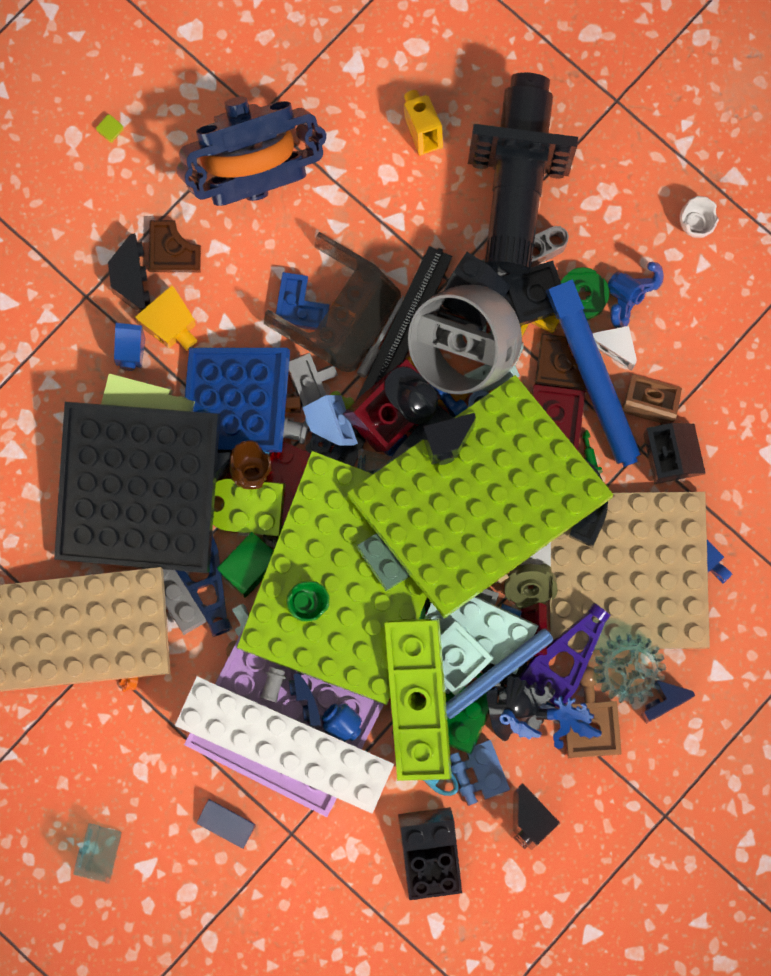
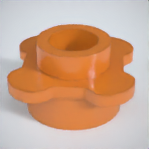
(128, 683)

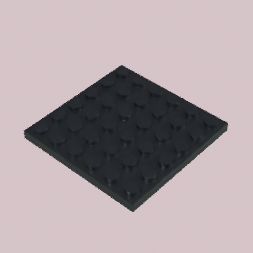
(137, 486)

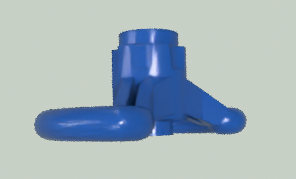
(631, 292)

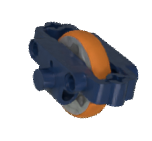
(250, 151)

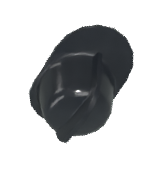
(411, 395)

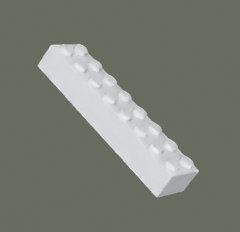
(284, 744)

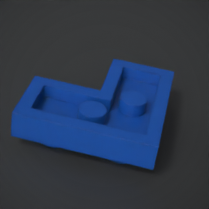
(293, 306)

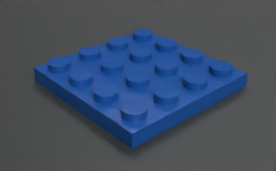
(245, 389)

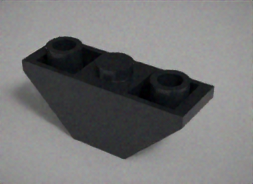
(128, 274)

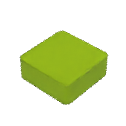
(109, 128)

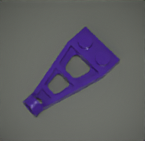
(538, 667)

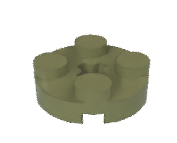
(530, 574)

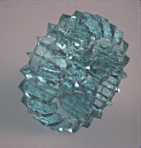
(618, 664)

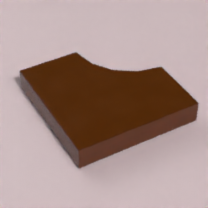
(170, 251)
(557, 364)

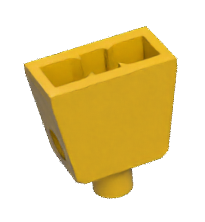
(422, 122)
(168, 320)

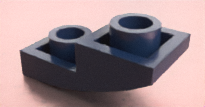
(302, 692)

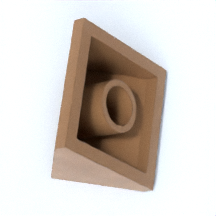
(652, 400)

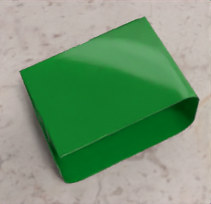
(246, 564)

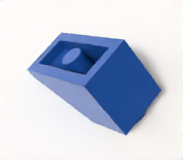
(129, 346)

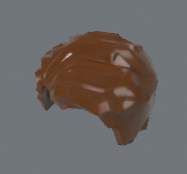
(249, 465)

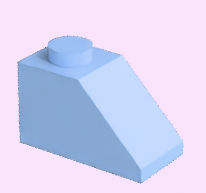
(327, 420)

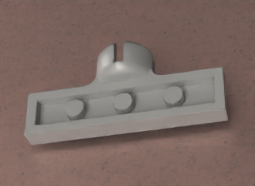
(180, 603)

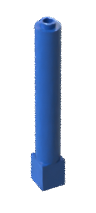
(594, 373)

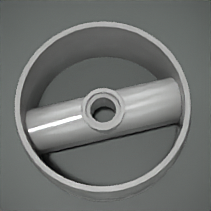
(432, 332)

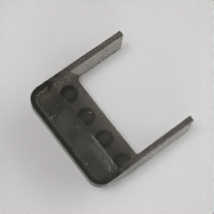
(353, 318)

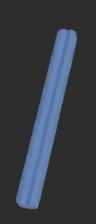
(498, 672)

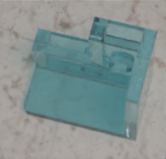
(98, 854)

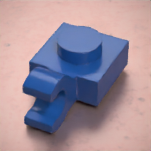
(714, 566)

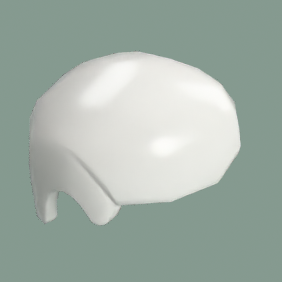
(699, 217)

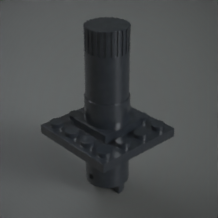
(520, 156)

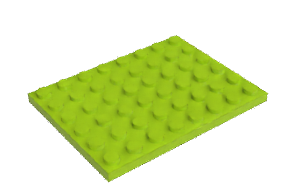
(489, 507)
(321, 546)

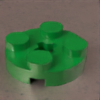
(593, 283)

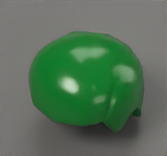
(307, 601)

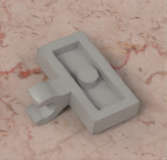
(307, 379)

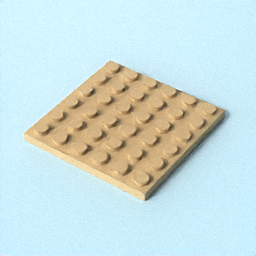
(641, 571)

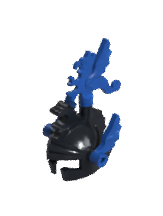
(525, 708)

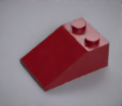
(376, 416)

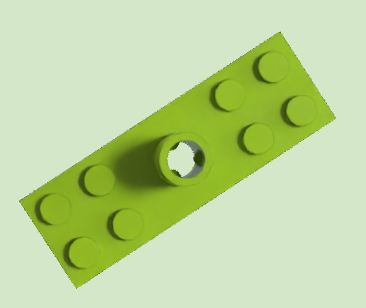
(418, 723)

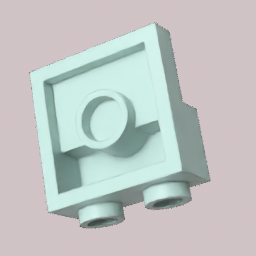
(461, 657)

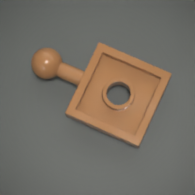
(604, 716)

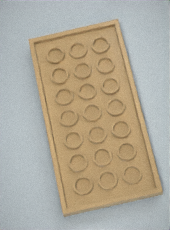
(83, 629)

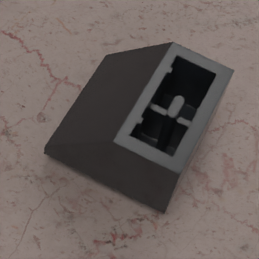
(673, 452)

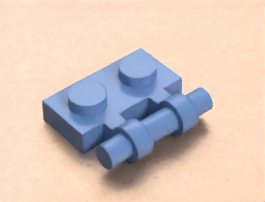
(486, 769)

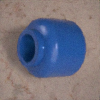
(342, 722)

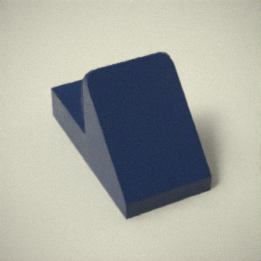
(672, 697)

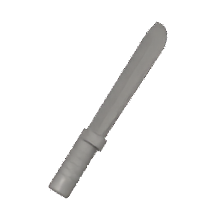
(374, 351)

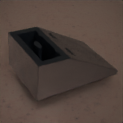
(430, 853)

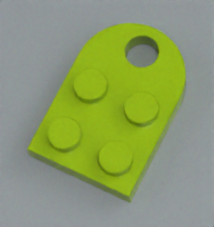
(250, 510)

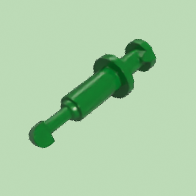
(589, 451)

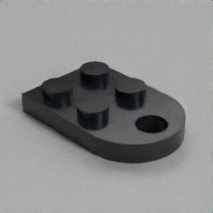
(529, 293)

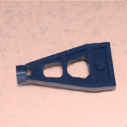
(214, 610)

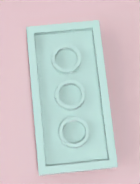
(490, 625)

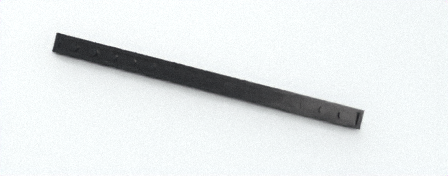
(396, 342)

